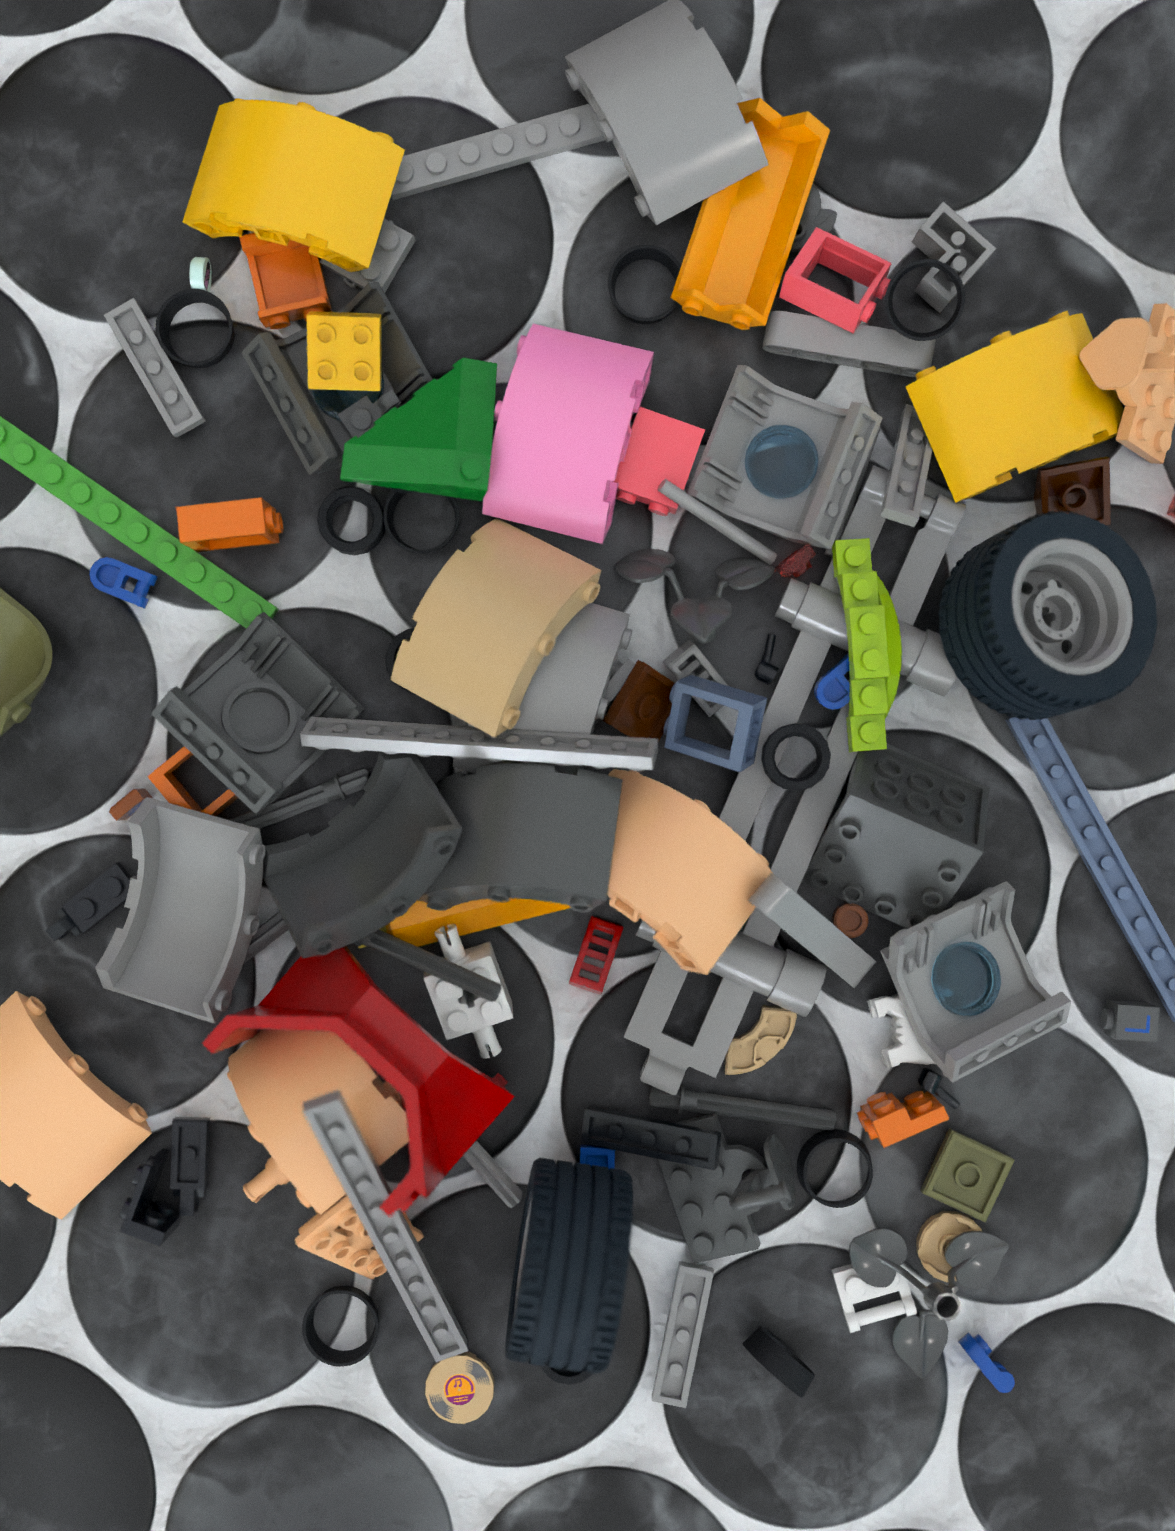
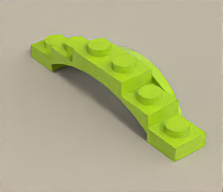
(872, 644)

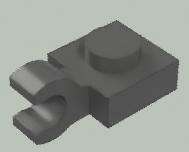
(362, 414)

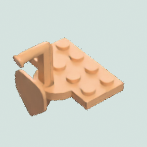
(1140, 365)

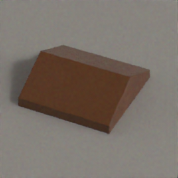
(1075, 488)

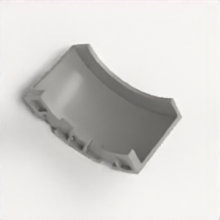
(667, 109)
(571, 680)
(187, 910)

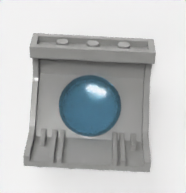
(783, 460)
(971, 984)

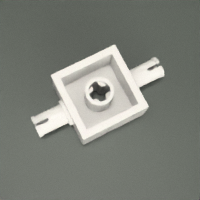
(461, 1010)

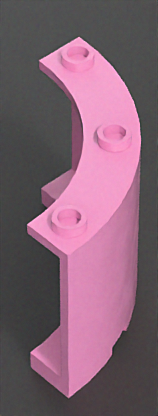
(564, 431)

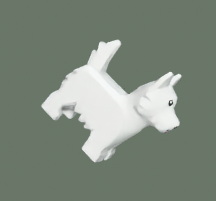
(906, 1046)

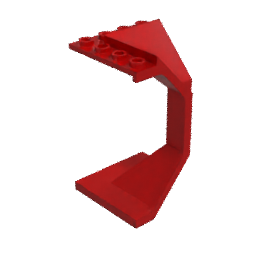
(443, 1095)

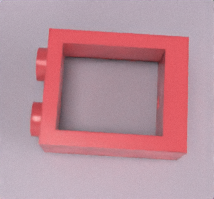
(846, 260)

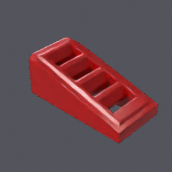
(585, 983)

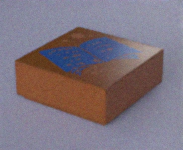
(129, 804)

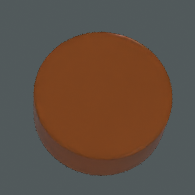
(850, 919)

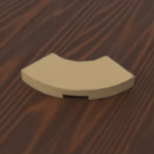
(761, 1041)

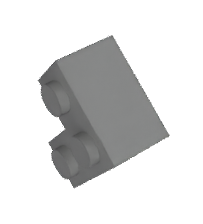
(953, 242)

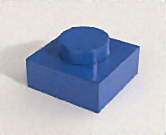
(597, 1156)

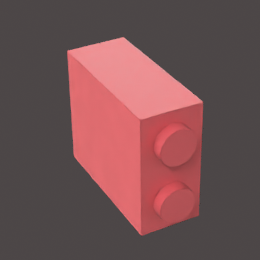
(657, 451)

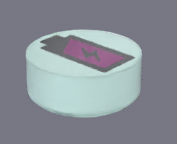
(200, 273)

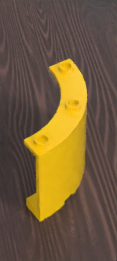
(295, 179)
(1014, 406)

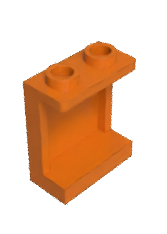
(285, 281)

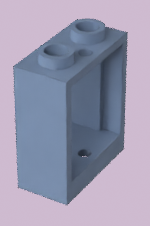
(747, 727)

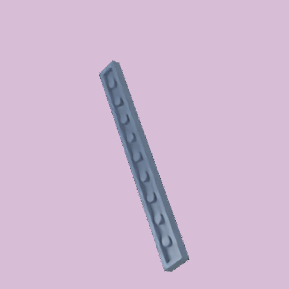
(1099, 853)

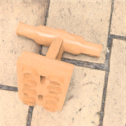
(332, 1235)

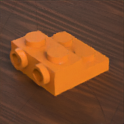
(893, 1121)

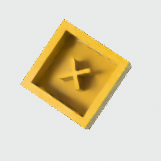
(344, 351)

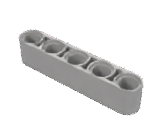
(865, 349)
(812, 930)

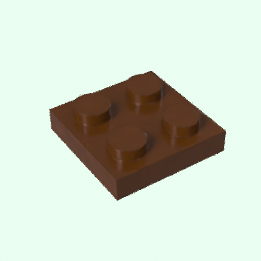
(641, 703)

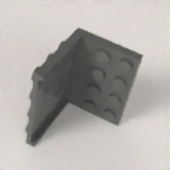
(901, 837)

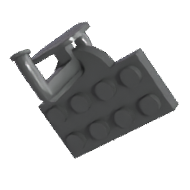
(719, 1203)

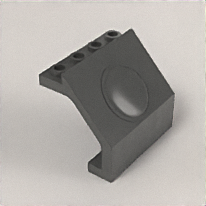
(250, 712)

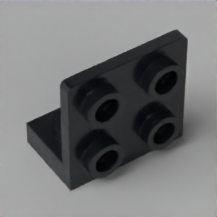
(144, 1218)

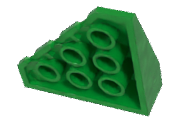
(434, 440)

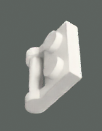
(855, 1290)

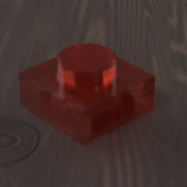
(797, 562)

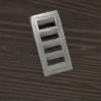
(682, 654)

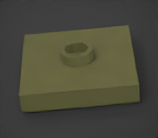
(967, 1175)

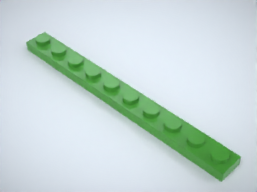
(130, 526)

